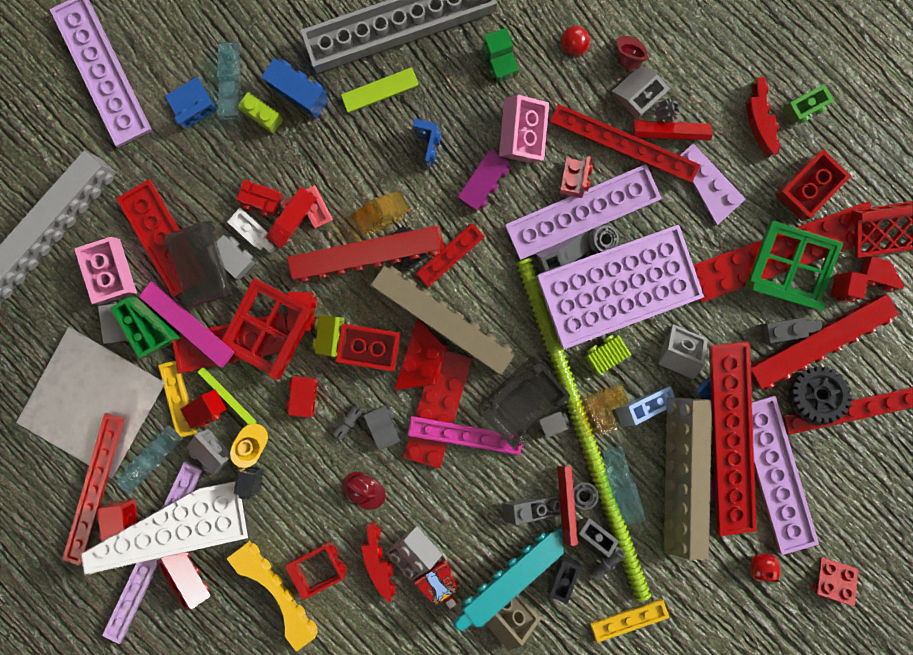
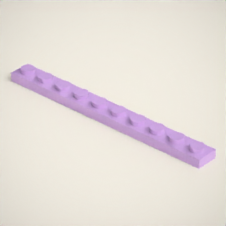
(144, 570)

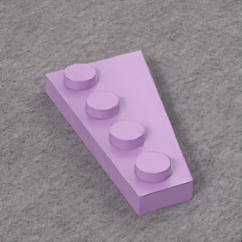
(714, 189)

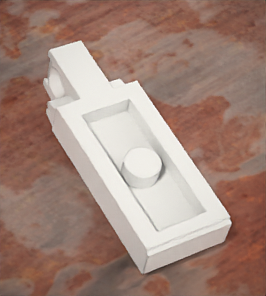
(251, 230)

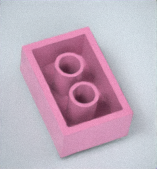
(524, 129)
(105, 270)

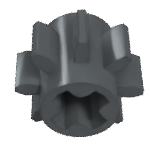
(667, 110)

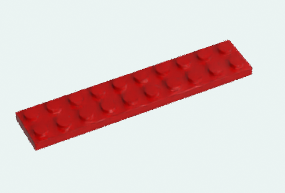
(732, 269)
(733, 438)

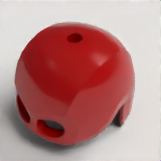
(765, 568)

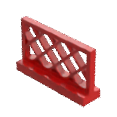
(878, 214)

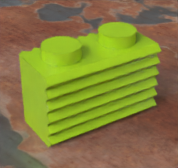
(260, 112)
(607, 354)

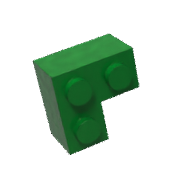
(498, 52)

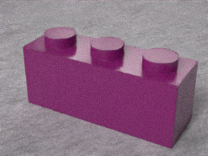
(484, 181)

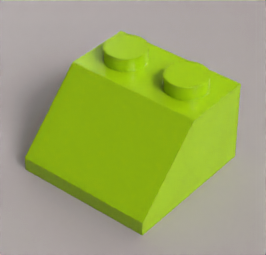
(327, 335)

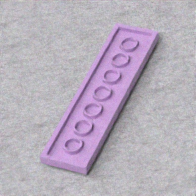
(101, 71)
(577, 215)
(780, 479)

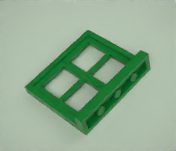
(784, 290)

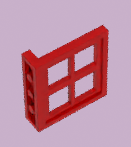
(290, 341)

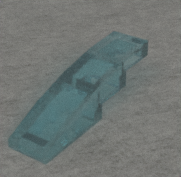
(149, 460)

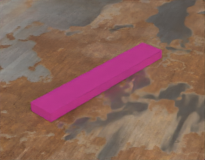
(187, 324)
(459, 435)

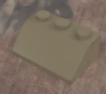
(513, 623)

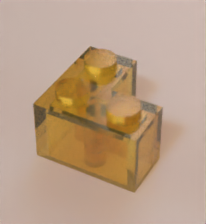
(381, 212)
(600, 406)

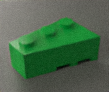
(142, 327)

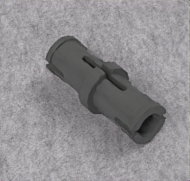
(348, 421)
(608, 564)

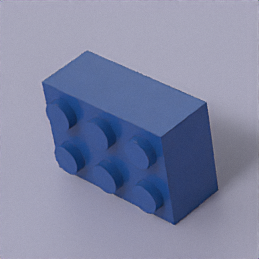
(295, 87)

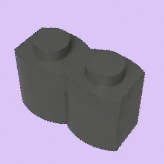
(383, 427)

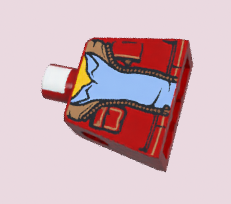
(439, 584)

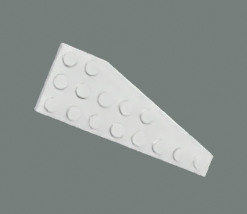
(191, 523)

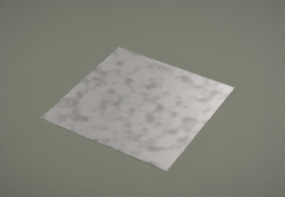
(80, 388)

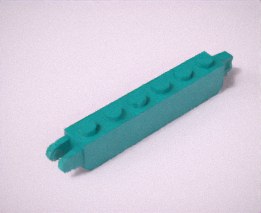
(510, 581)

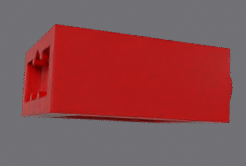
(299, 578)

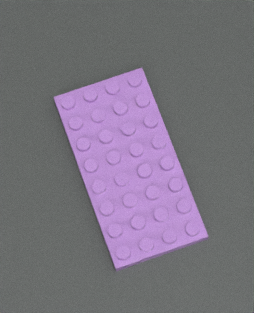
(619, 286)

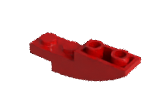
(762, 125)
(378, 569)

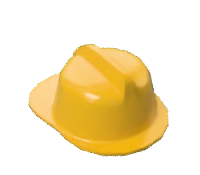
(248, 445)

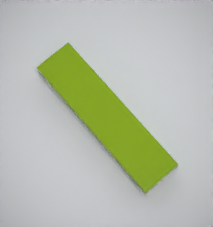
(380, 90)
(226, 396)

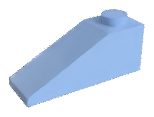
(644, 407)

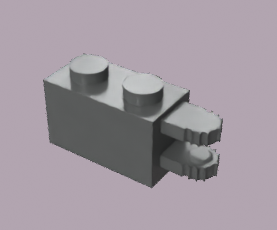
(788, 329)

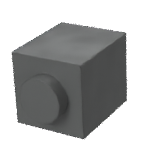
(553, 423)

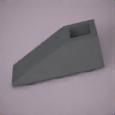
(563, 252)
(531, 509)

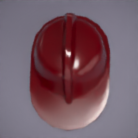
(631, 53)
(364, 490)

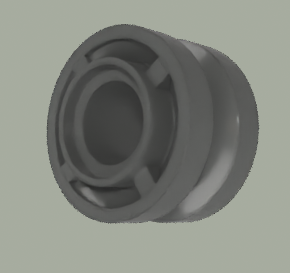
(610, 238)
(593, 495)

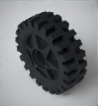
(830, 385)

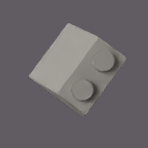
(683, 352)
(209, 451)

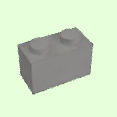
(234, 259)

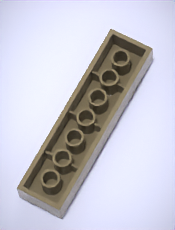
(441, 319)
(687, 478)

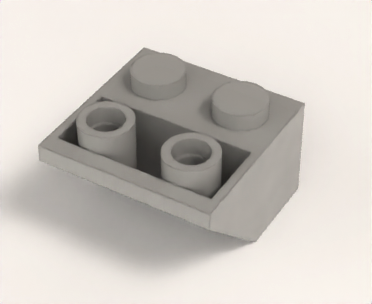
(640, 91)
(414, 554)

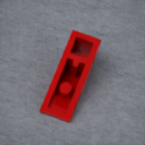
(291, 218)

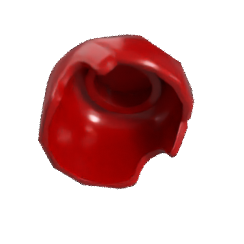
(575, 41)

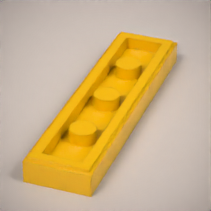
(176, 397)
(629, 620)

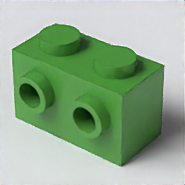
(807, 104)

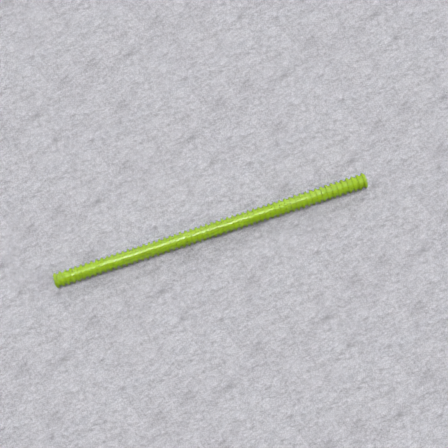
(584, 432)

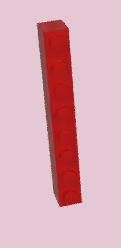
(366, 252)
(828, 339)

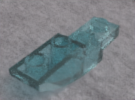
(229, 80)
(622, 486)

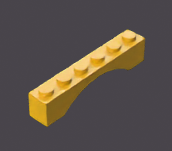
(249, 563)

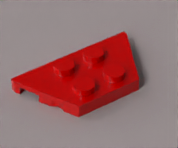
(422, 359)

